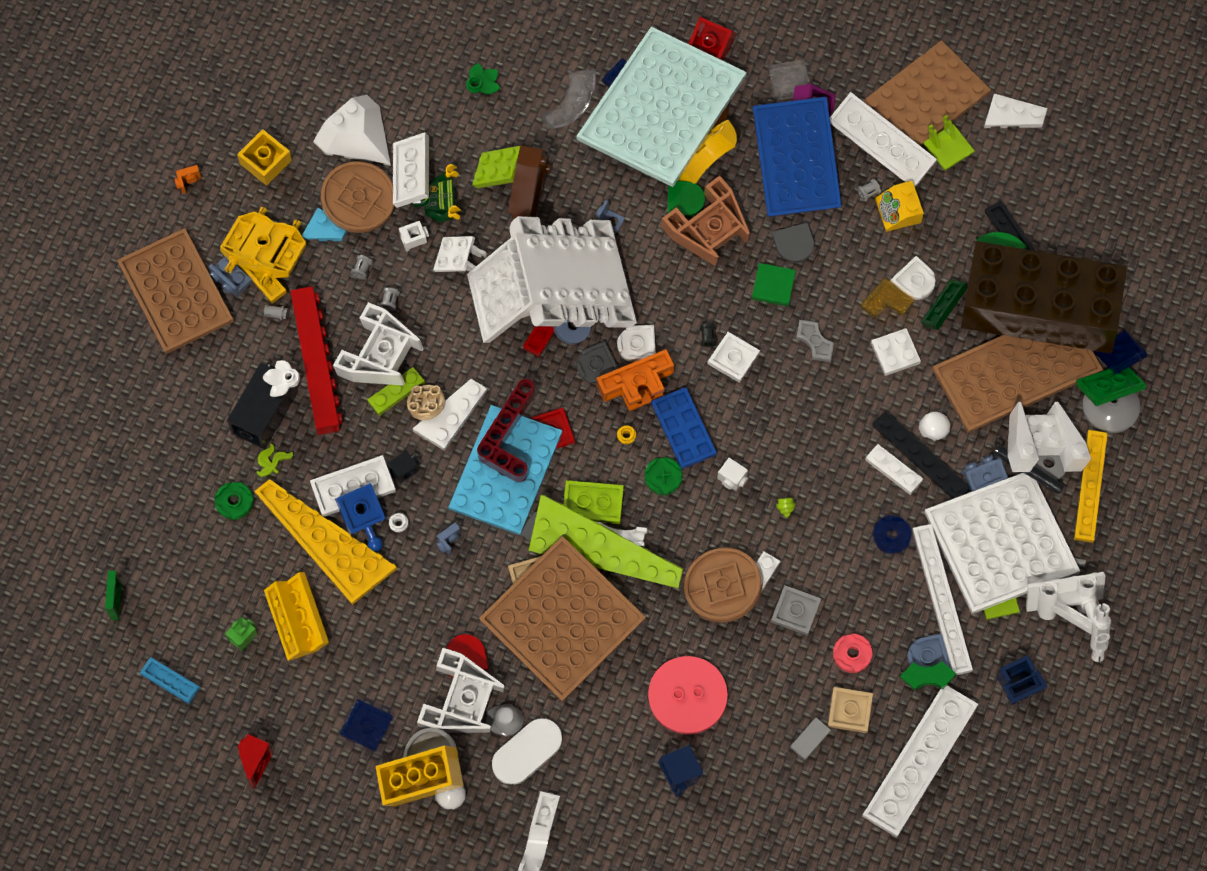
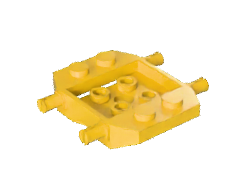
(243, 249)

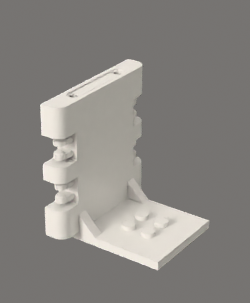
(552, 278)

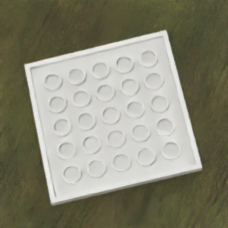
(1001, 541)

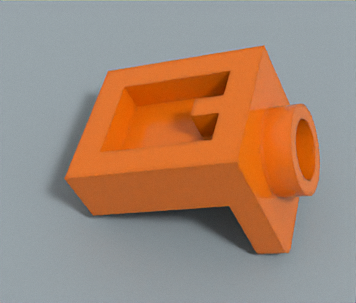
(187, 175)

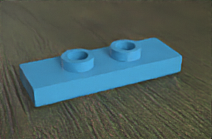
(170, 680)

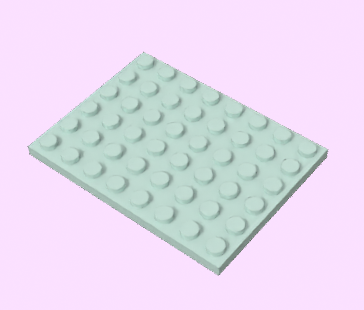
(661, 106)

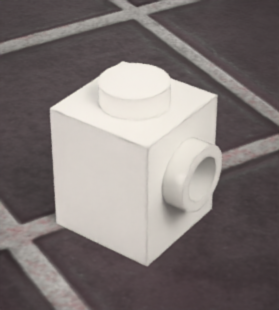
(733, 475)

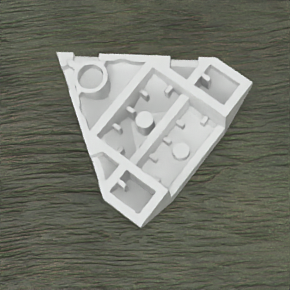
(355, 132)

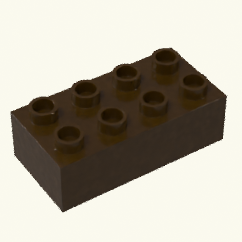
(1044, 297)

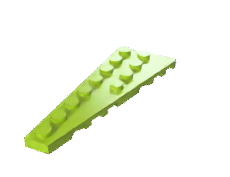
(599, 545)

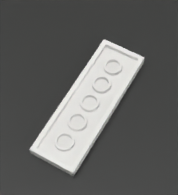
(882, 140)

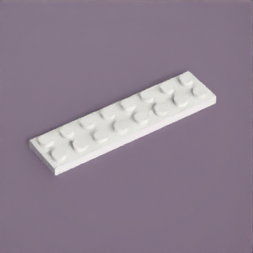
(920, 760)

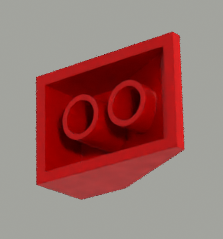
(712, 38)

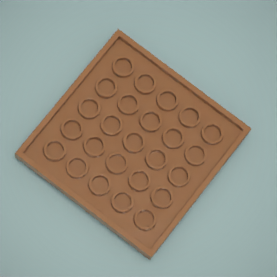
(562, 618)

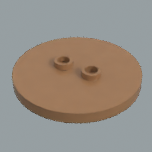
(357, 197)
(723, 585)

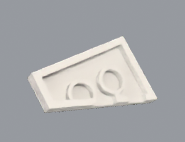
(1012, 112)

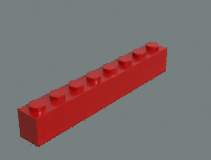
(315, 360)

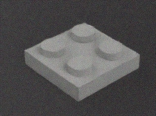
(796, 610)

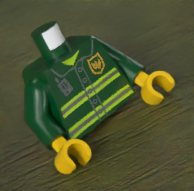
(440, 203)

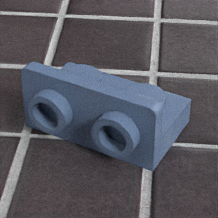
(232, 282)
(984, 473)

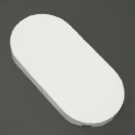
(526, 751)

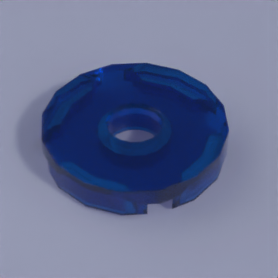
(887, 544)

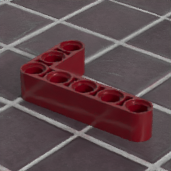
(504, 431)

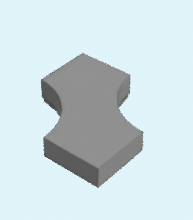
(819, 346)

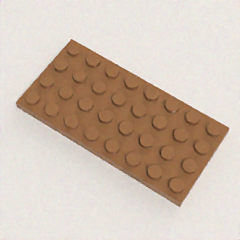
(1009, 370)

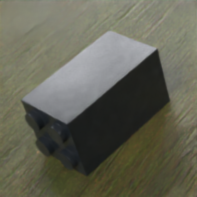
(257, 413)

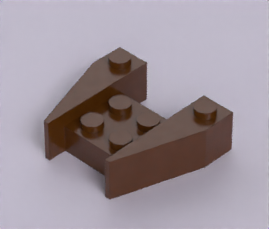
(528, 182)

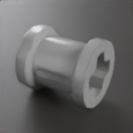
(869, 190)
(361, 267)
(389, 299)

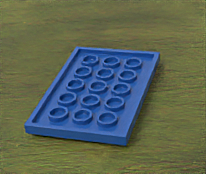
(796, 156)

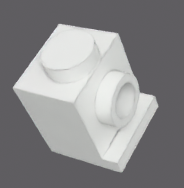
(411, 230)

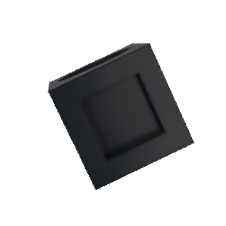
(403, 466)

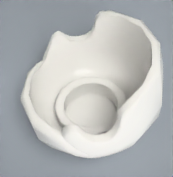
(934, 426)
(451, 799)

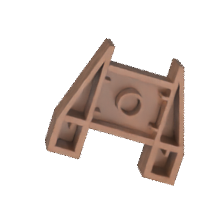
(711, 226)

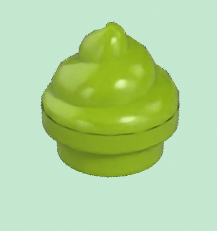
(786, 506)

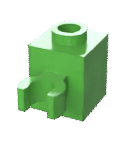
(241, 633)

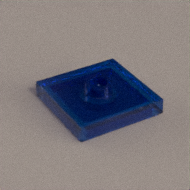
(1124, 354)
(366, 725)

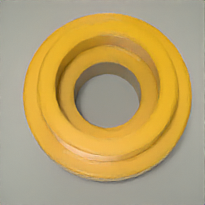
(626, 429)

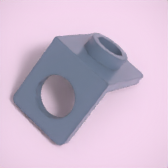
(604, 214)

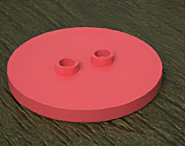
(687, 695)

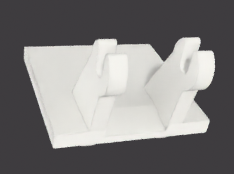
(454, 254)

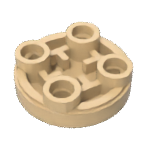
(426, 402)

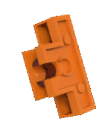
(638, 381)

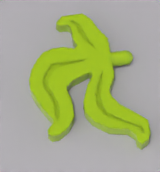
(263, 461)

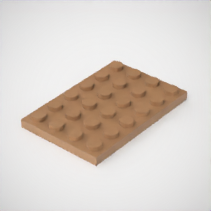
(927, 91)
(175, 291)

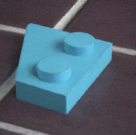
(323, 229)

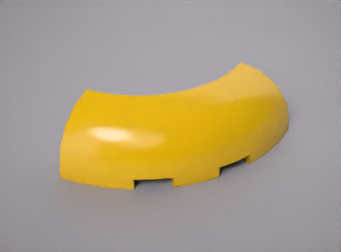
(714, 146)

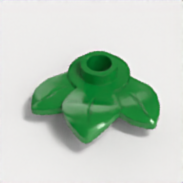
(484, 79)

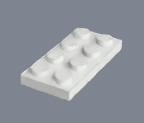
(410, 170)
(343, 481)

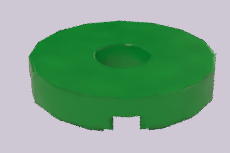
(238, 510)

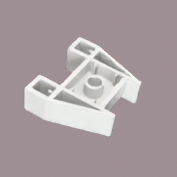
(382, 351)
(1044, 436)
(465, 699)

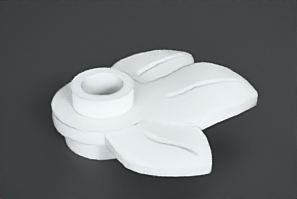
(279, 376)

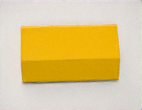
(296, 616)

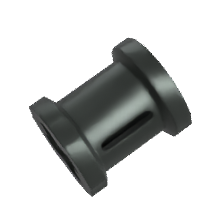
(708, 335)

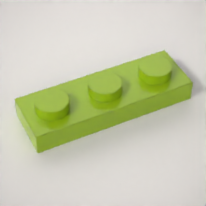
(393, 394)

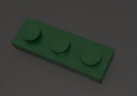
(944, 304)

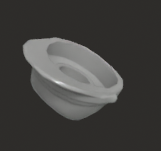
(505, 719)

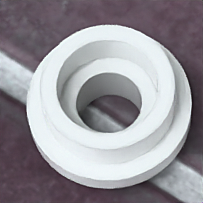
(398, 517)

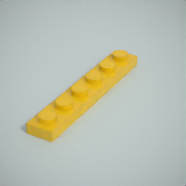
(1090, 487)

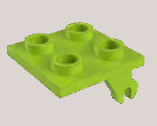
(948, 145)

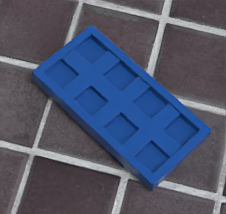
(683, 428)

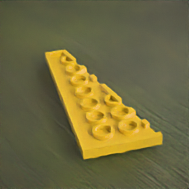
(340, 556)

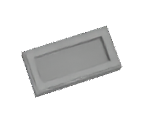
(810, 739)

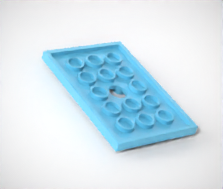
(494, 497)

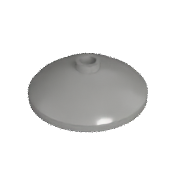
(1112, 416)
(426, 740)

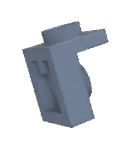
(450, 535)

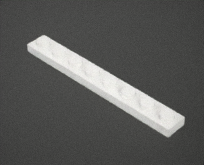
(942, 599)

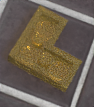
(887, 295)

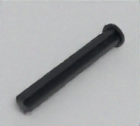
(1035, 473)

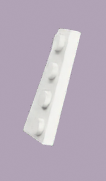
(457, 409)

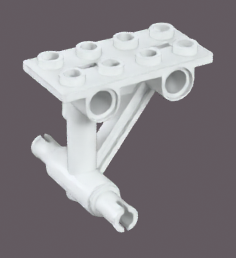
(1082, 591)

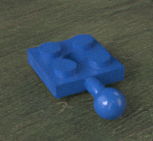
(371, 515)

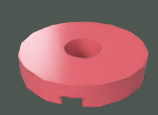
(850, 664)

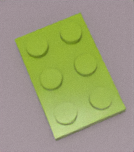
(496, 167)
(595, 500)

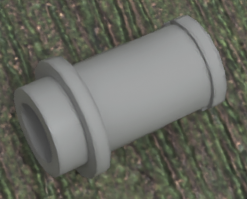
(276, 312)

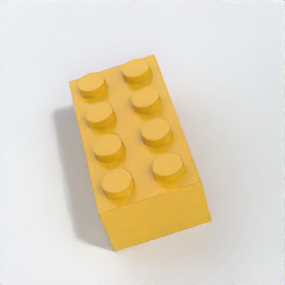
(419, 776)

